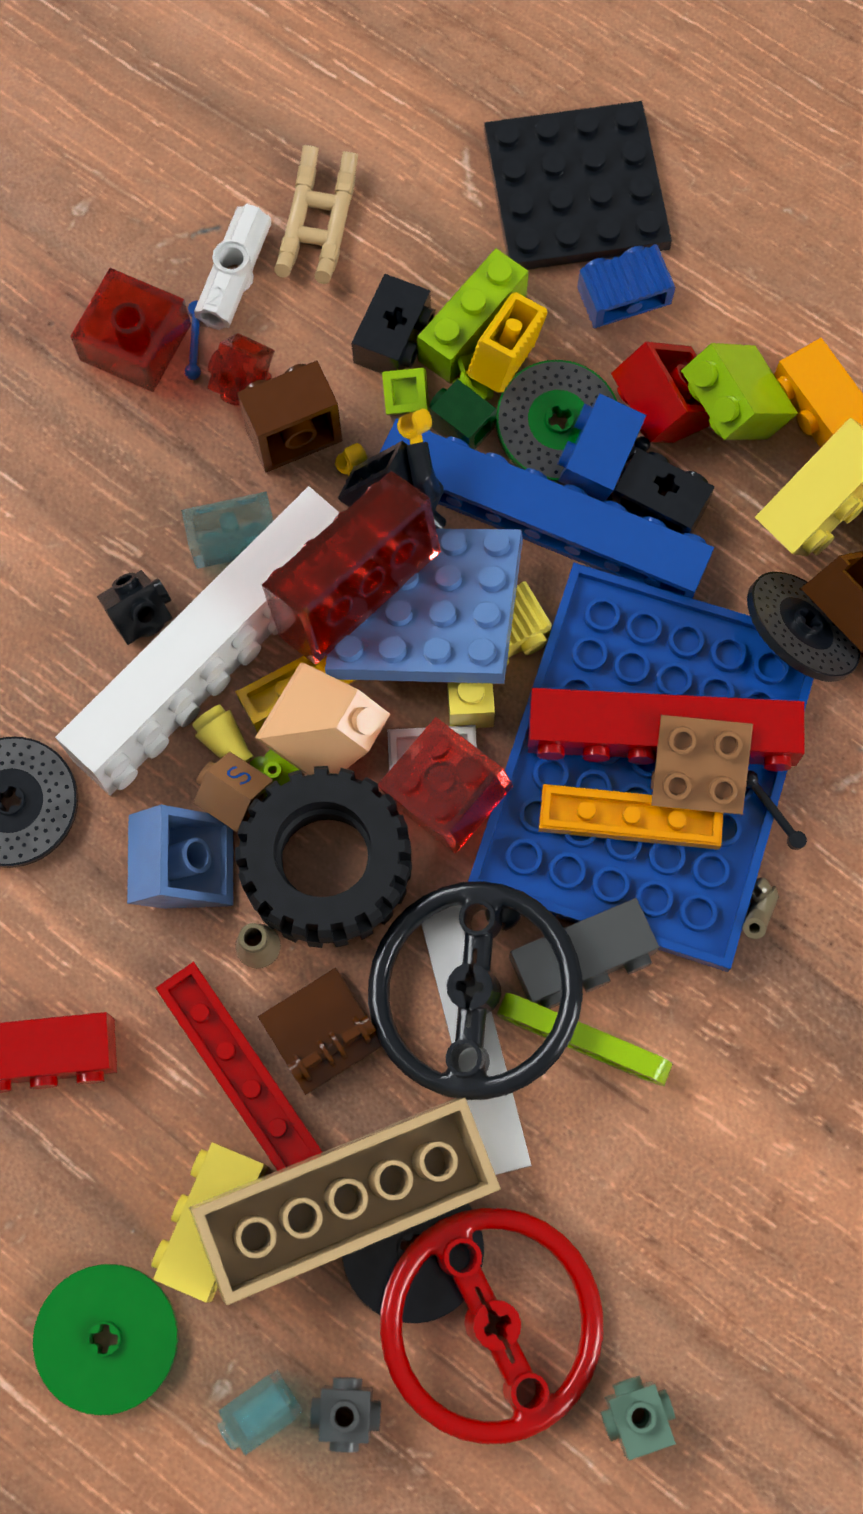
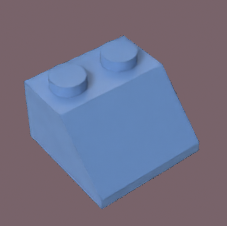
(179, 859)

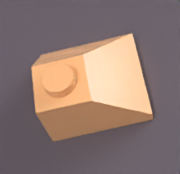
(321, 722)

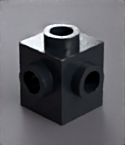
(136, 606)

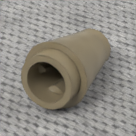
(262, 954)

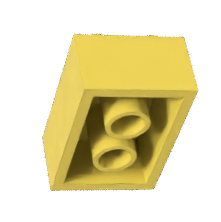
(819, 494)

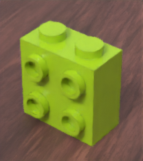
(738, 392)

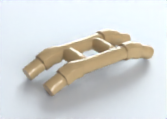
(306, 197)

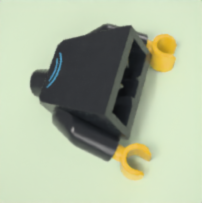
(407, 461)

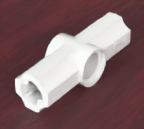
(224, 285)

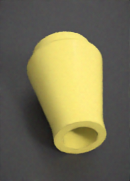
(221, 733)

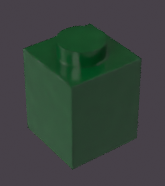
(462, 414)

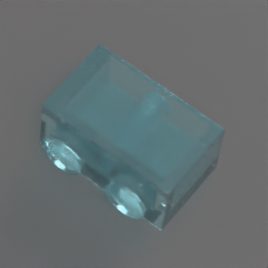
(225, 528)
(258, 1413)

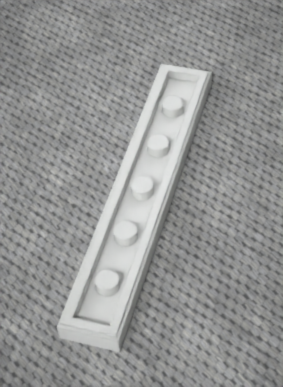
(495, 1117)

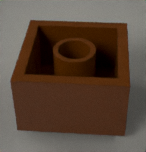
(290, 415)

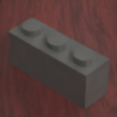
(603, 945)

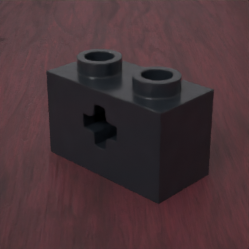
(391, 326)
(647, 478)

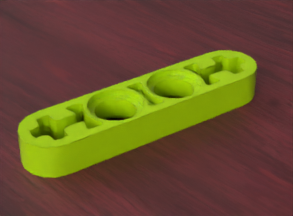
(588, 1040)

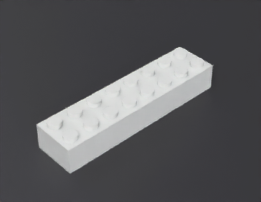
(189, 656)

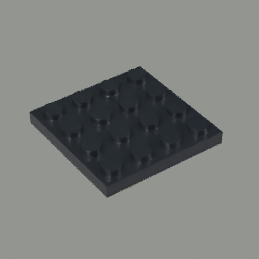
(576, 185)

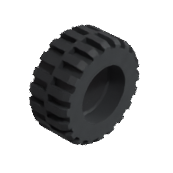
(311, 800)

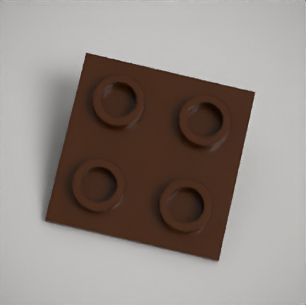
(320, 1031)

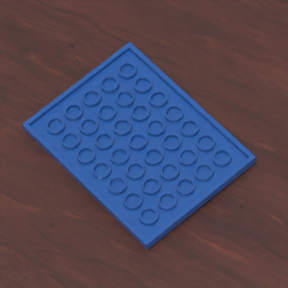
(647, 641)

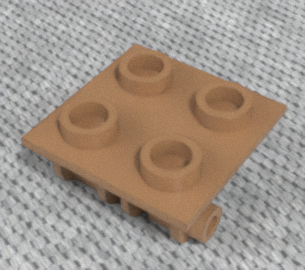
(701, 764)

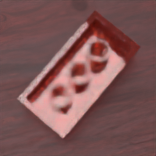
(352, 567)

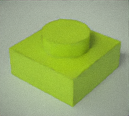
(405, 391)

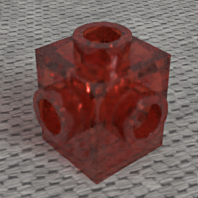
(237, 365)

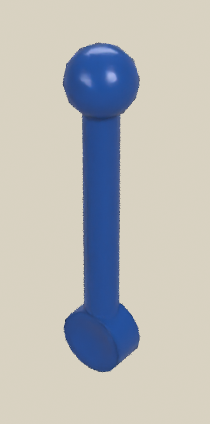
(192, 370)

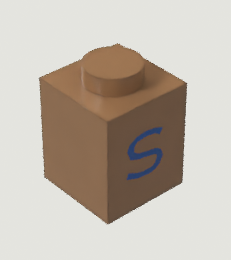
(229, 789)

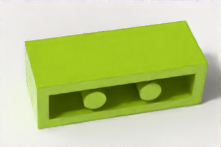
(469, 313)

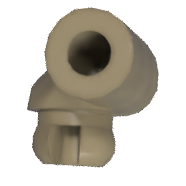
(761, 909)

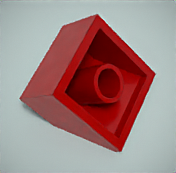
(656, 387)

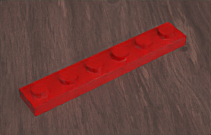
(237, 1068)

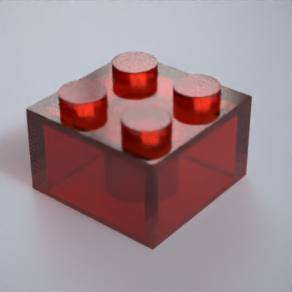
(131, 329)
(446, 785)

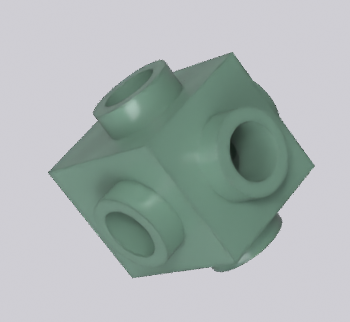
(648, 1434)

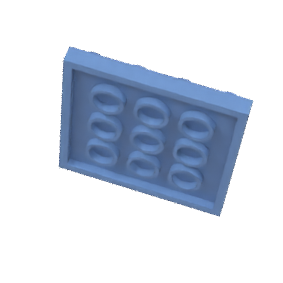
(445, 620)

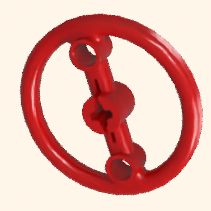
(545, 1407)

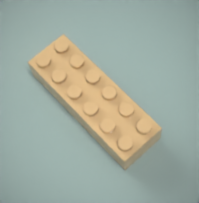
(343, 1199)

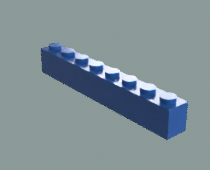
(563, 517)

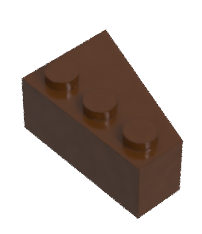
(840, 594)

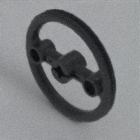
(473, 1010)

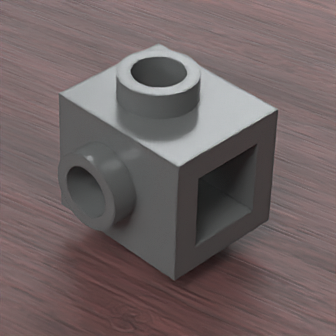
(351, 1394)

